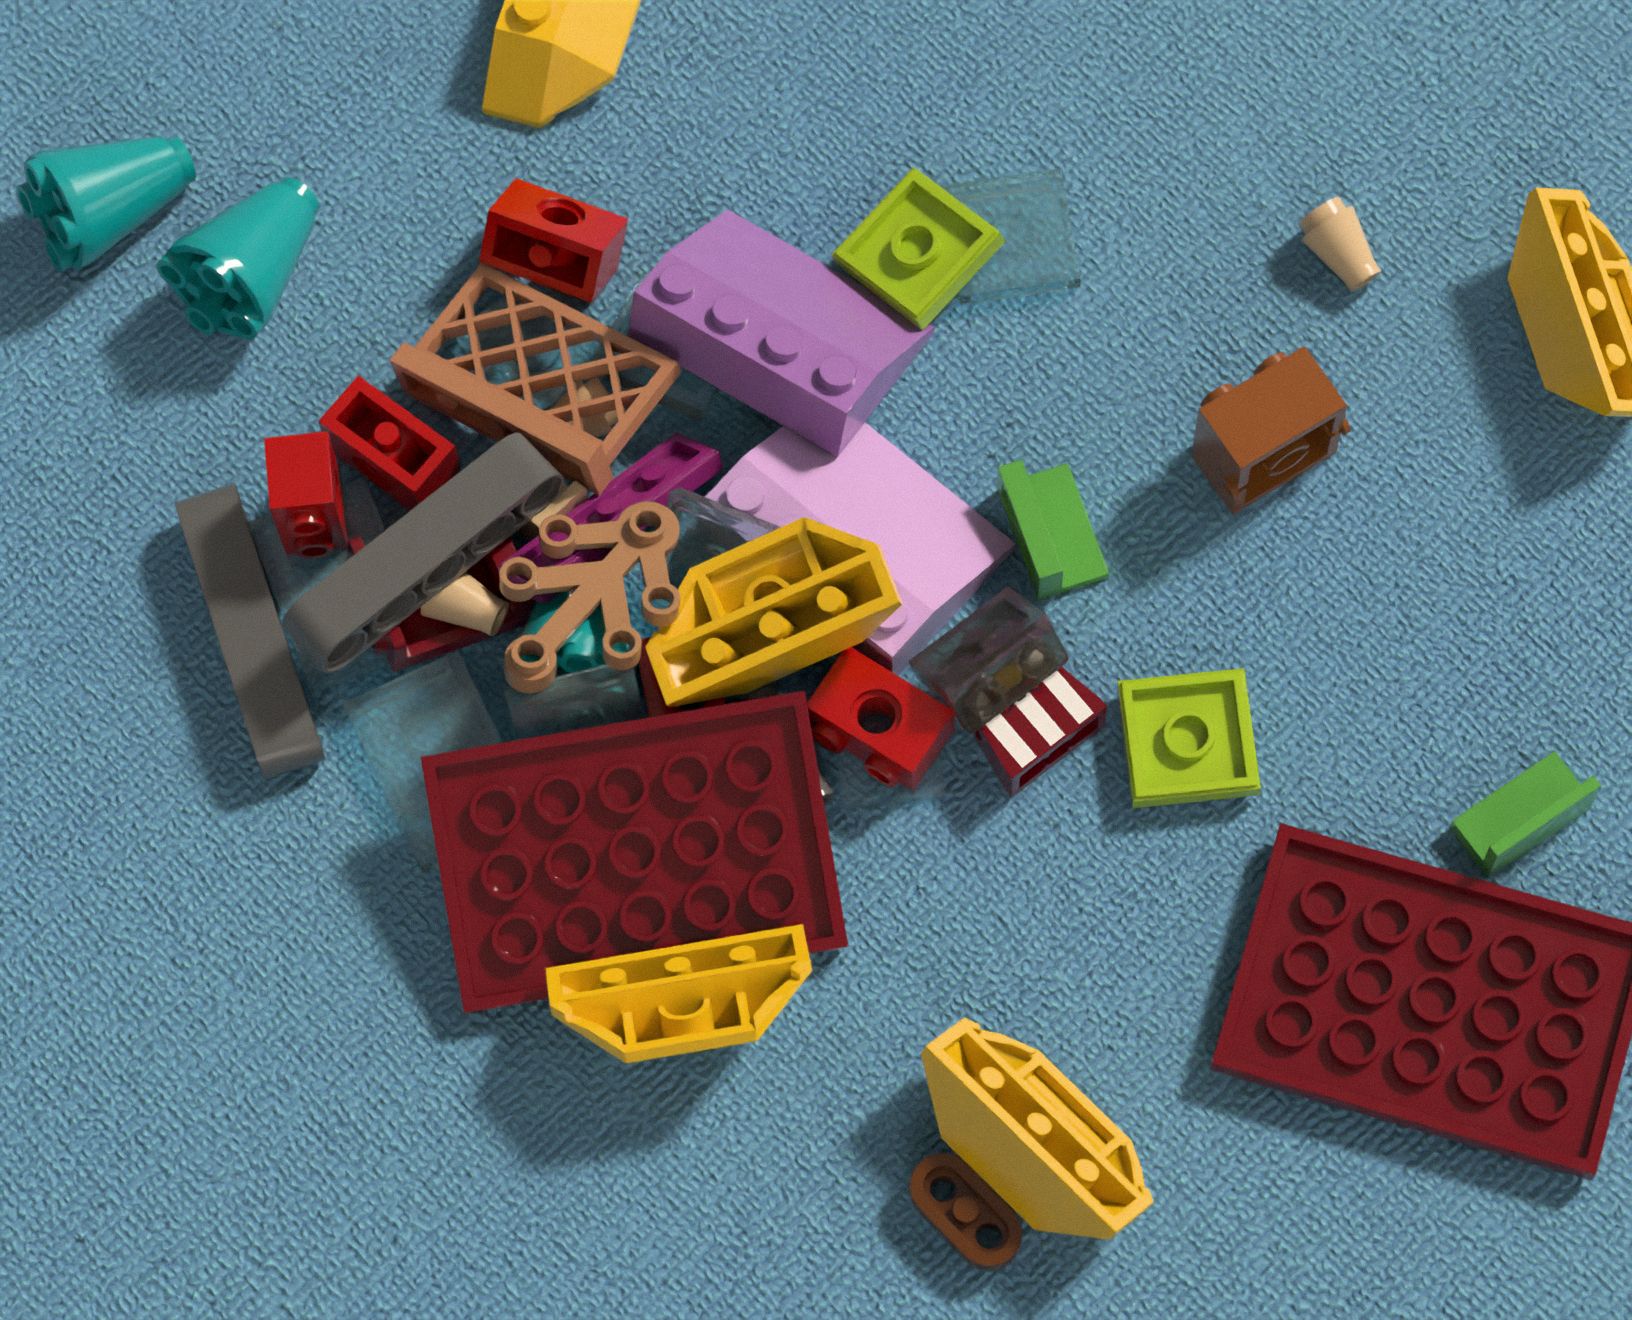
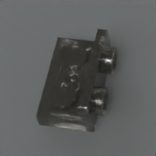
(991, 659)

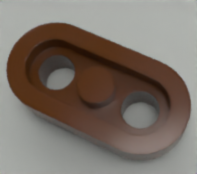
(967, 1213)

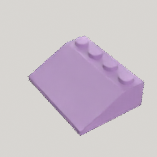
(874, 491)

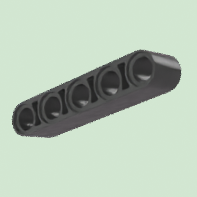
(422, 552)
(250, 631)

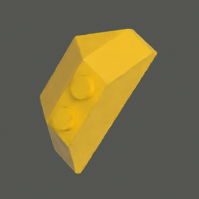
(554, 55)
(1575, 301)
(771, 611)
(681, 994)
(1033, 1134)

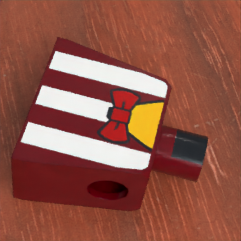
(1040, 729)

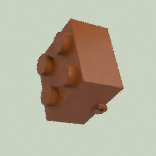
(1268, 428)

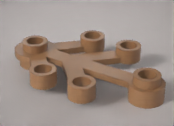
(592, 585)

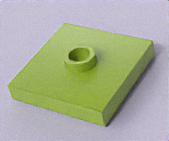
(918, 248)
(1188, 738)

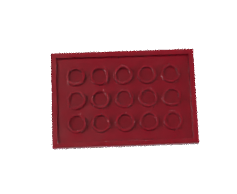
(630, 842)
(1432, 1002)

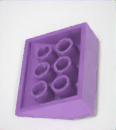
(775, 329)

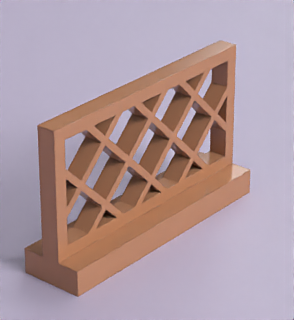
(497, 409)

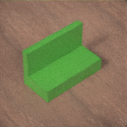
(1050, 528)
(1523, 813)

